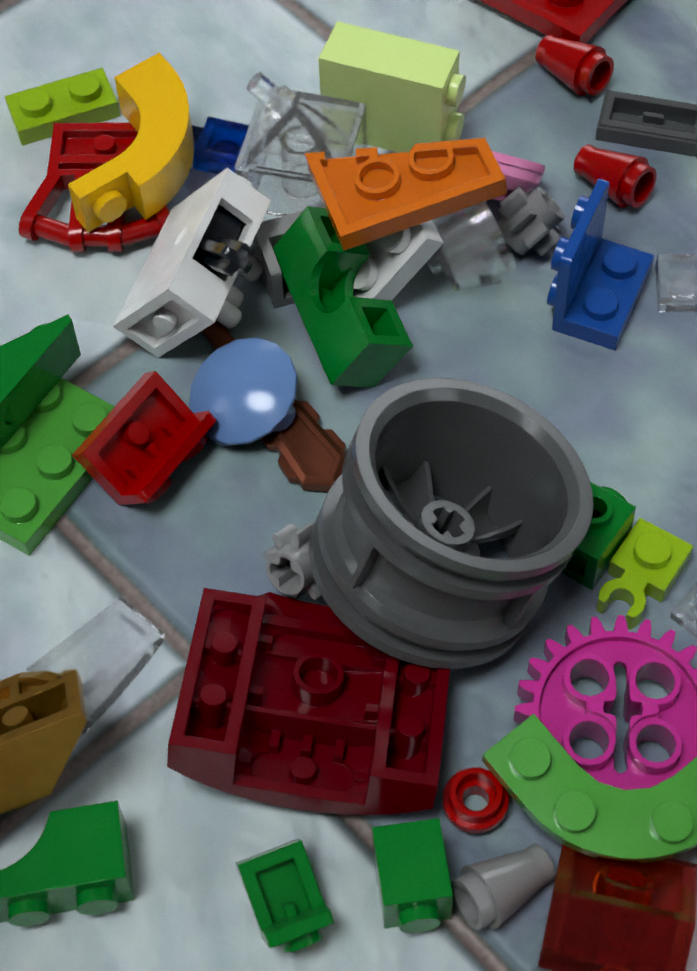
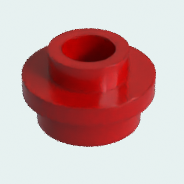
(475, 782)

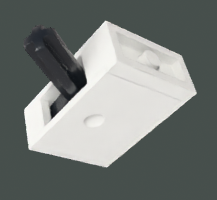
(194, 266)

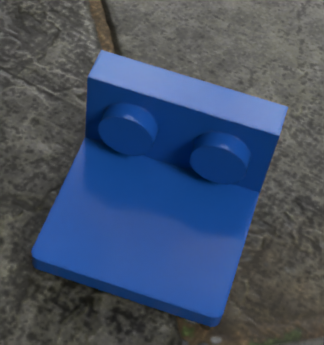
(595, 277)

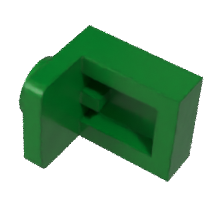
(285, 896)

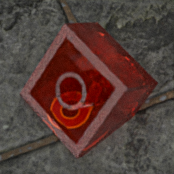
(619, 915)

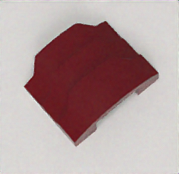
(305, 711)

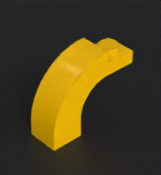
(157, 159)

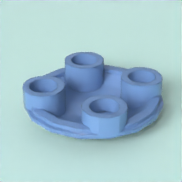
(247, 390)

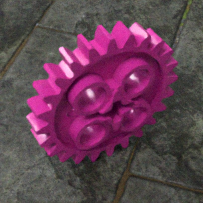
(575, 715)

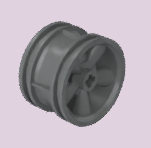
(418, 576)

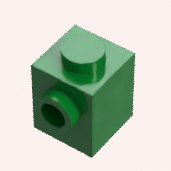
(608, 528)

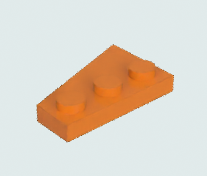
(394, 191)

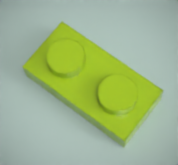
(68, 100)

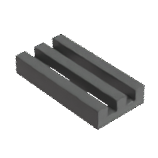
(651, 129)

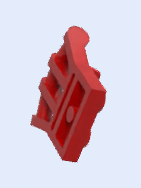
(73, 153)

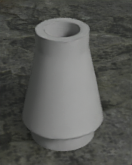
(499, 886)

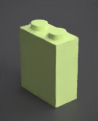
(405, 83)

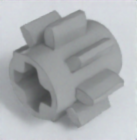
(530, 220)
(289, 562)

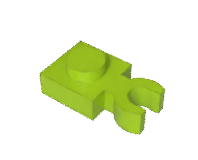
(643, 566)

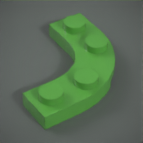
(588, 813)

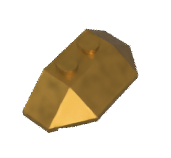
(38, 731)

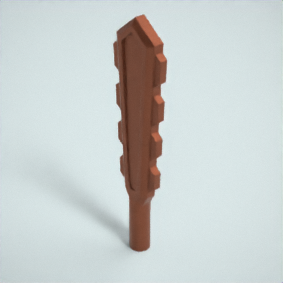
(305, 449)

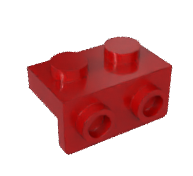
(143, 442)

